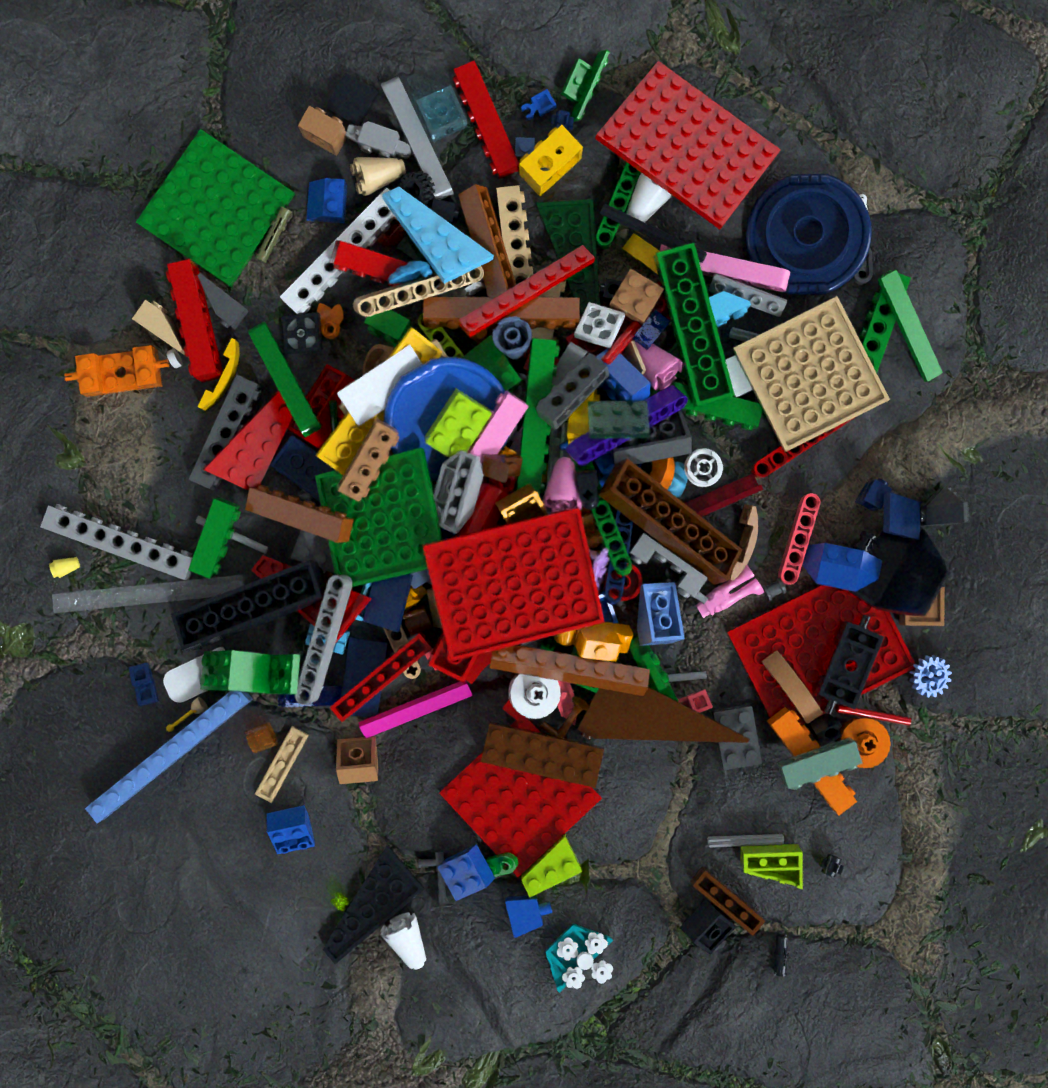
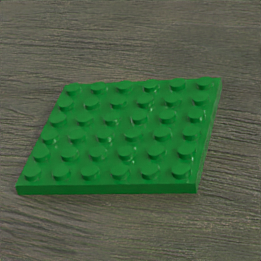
(215, 208)
(387, 523)

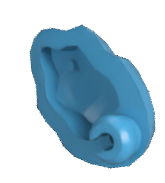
(410, 272)

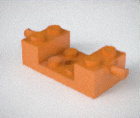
(99, 373)

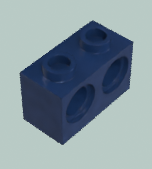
(873, 494)

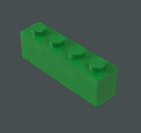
(214, 538)

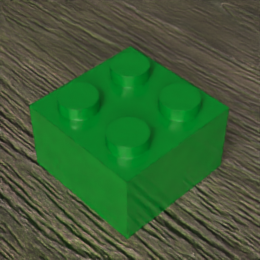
(388, 325)

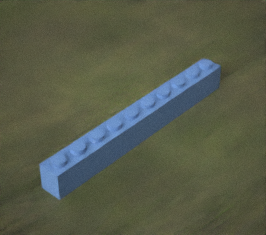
(167, 754)

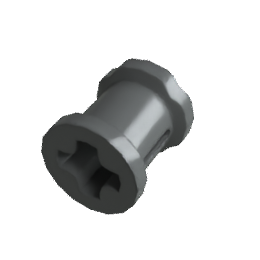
(774, 589)

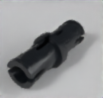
(781, 955)

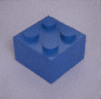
(466, 872)

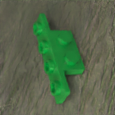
(582, 82)
(647, 659)

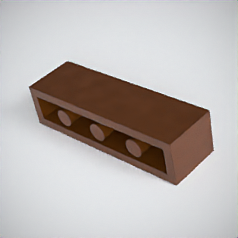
(727, 901)

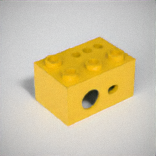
(556, 153)

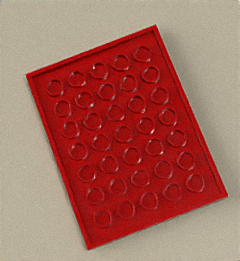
(688, 144)
(514, 583)
(806, 638)

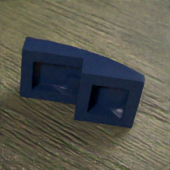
(144, 684)

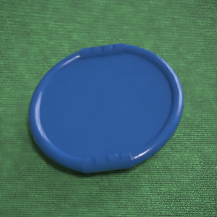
(423, 394)

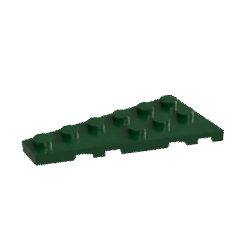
(569, 227)

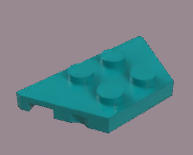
(558, 964)

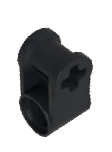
(588, 486)

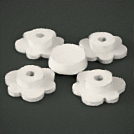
(584, 960)

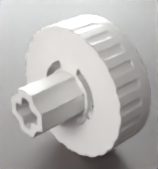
(547, 698)

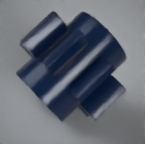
(562, 118)

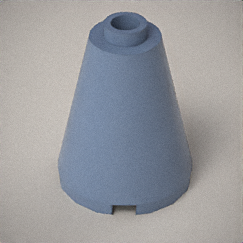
(513, 338)

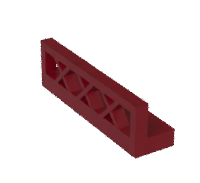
(725, 495)

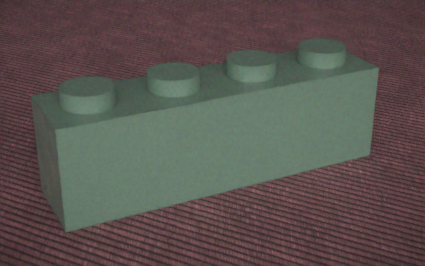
(819, 763)

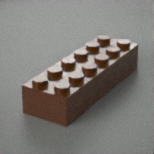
(542, 754)

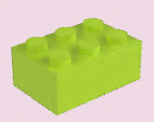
(457, 424)

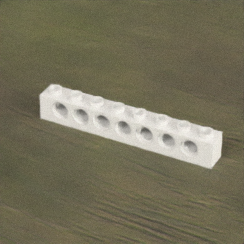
(318, 267)

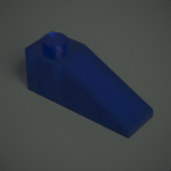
(328, 696)

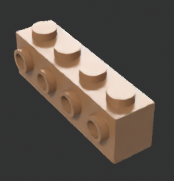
(368, 460)

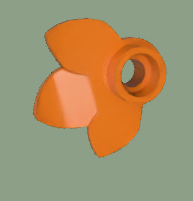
(329, 318)

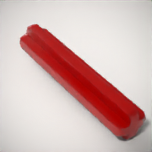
(621, 343)

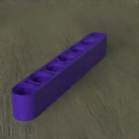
(659, 407)

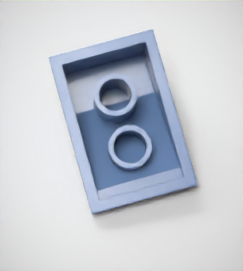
(659, 615)

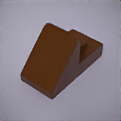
(501, 466)

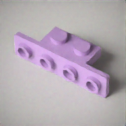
(598, 564)

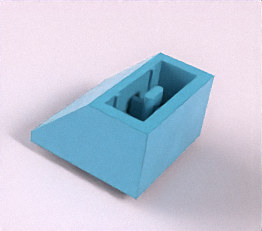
(728, 306)

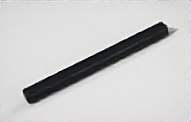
(646, 229)

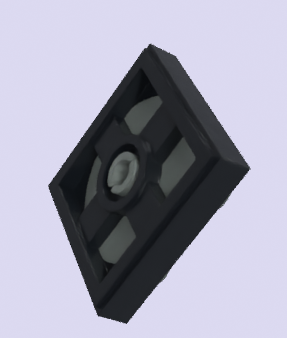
(302, 333)

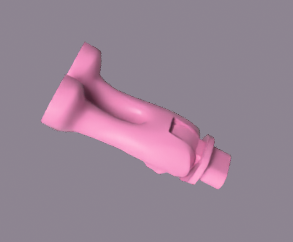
(721, 599)

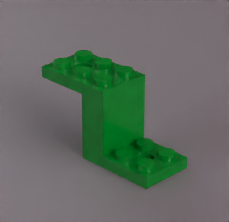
(250, 672)

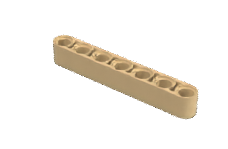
(410, 293)

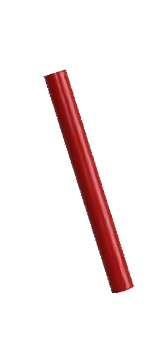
(873, 715)

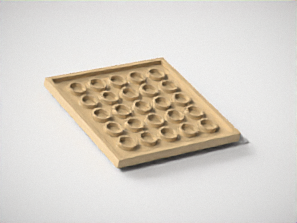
(811, 374)

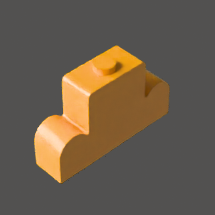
(599, 641)

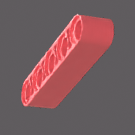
(805, 532)

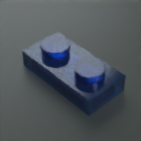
(651, 329)

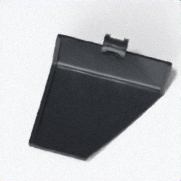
(908, 576)

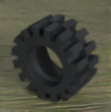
(424, 185)

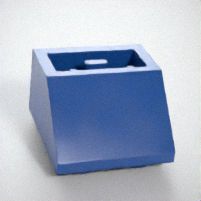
(290, 829)

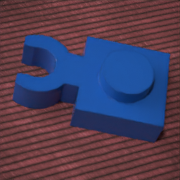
(541, 103)

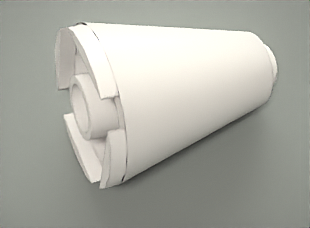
(646, 199)
(405, 939)

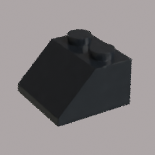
(707, 926)

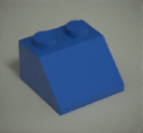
(327, 200)

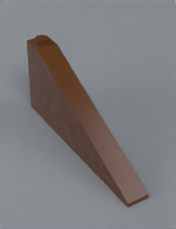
(650, 718)

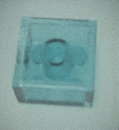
(442, 113)

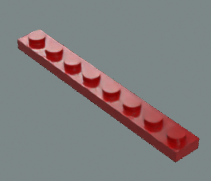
(526, 291)

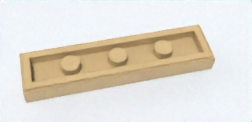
(281, 764)

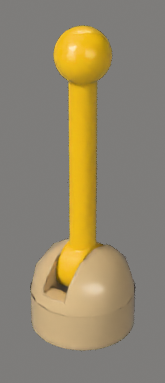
(197, 706)

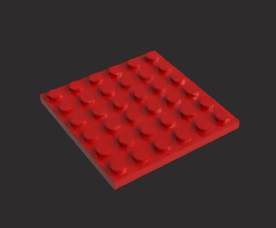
(517, 808)

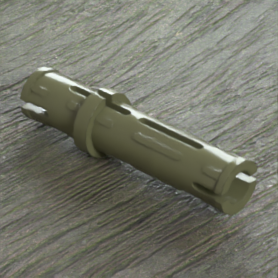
(282, 214)

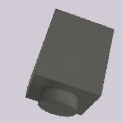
(224, 306)

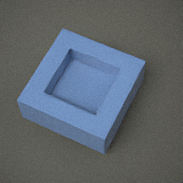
(524, 146)

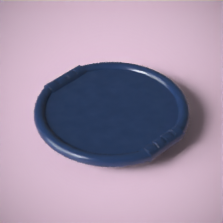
(812, 229)

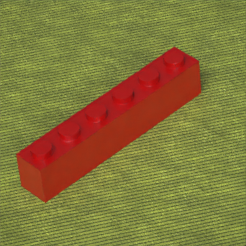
(486, 119)
(382, 676)

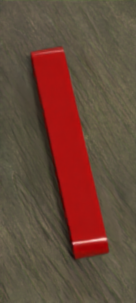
(787, 456)

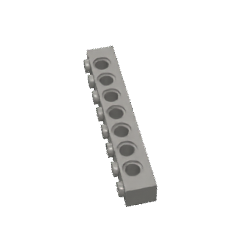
(54, 522)

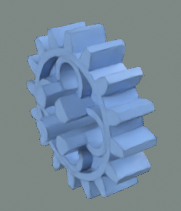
(923, 684)

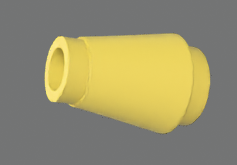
(63, 566)

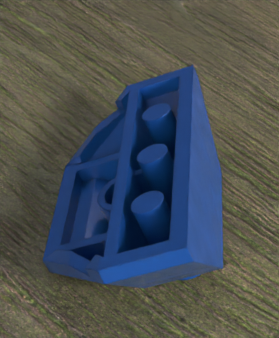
(841, 566)

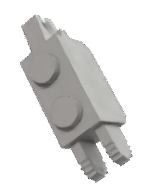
(379, 140)

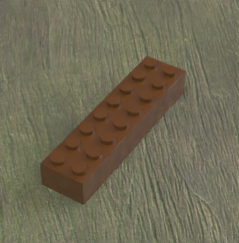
(670, 521)

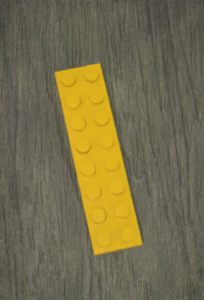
(348, 436)

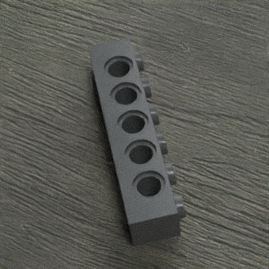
(223, 421)

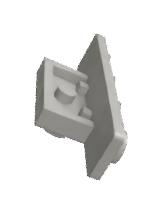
(758, 298)

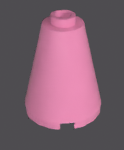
(659, 366)
(562, 488)

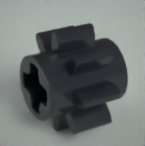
(831, 865)

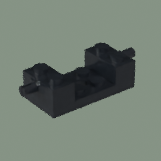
(854, 644)

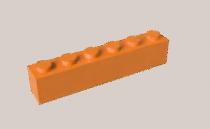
(797, 742)

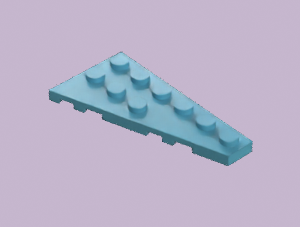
(442, 244)

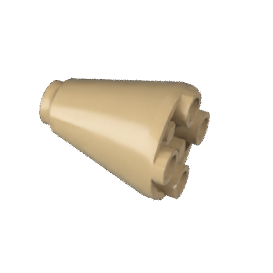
(375, 173)

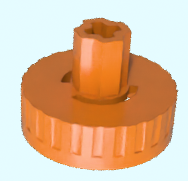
(875, 751)

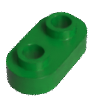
(498, 866)

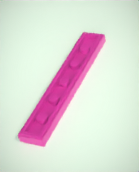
(415, 709)

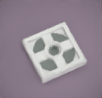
(599, 325)

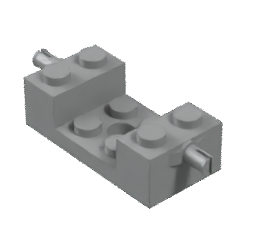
(691, 579)

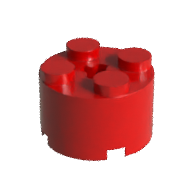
(633, 586)

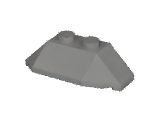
(457, 490)

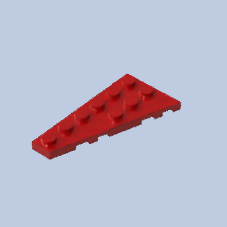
(254, 446)
(356, 602)

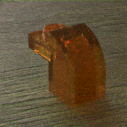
(591, 528)

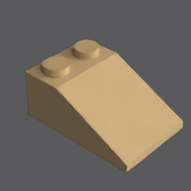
(154, 319)

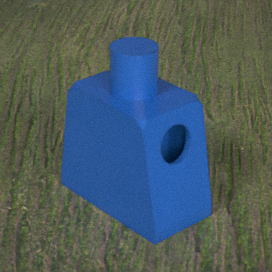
(526, 913)

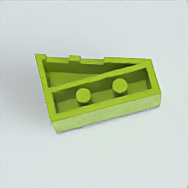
(774, 862)
(551, 868)

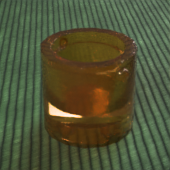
(261, 737)

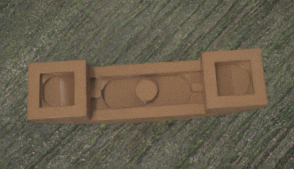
(748, 540)
(792, 686)

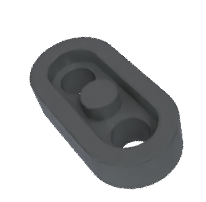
(867, 269)

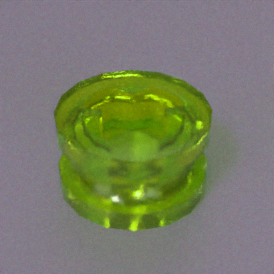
(339, 901)

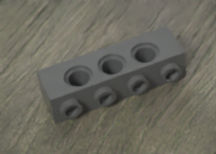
(572, 400)

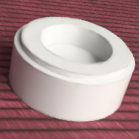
(174, 358)

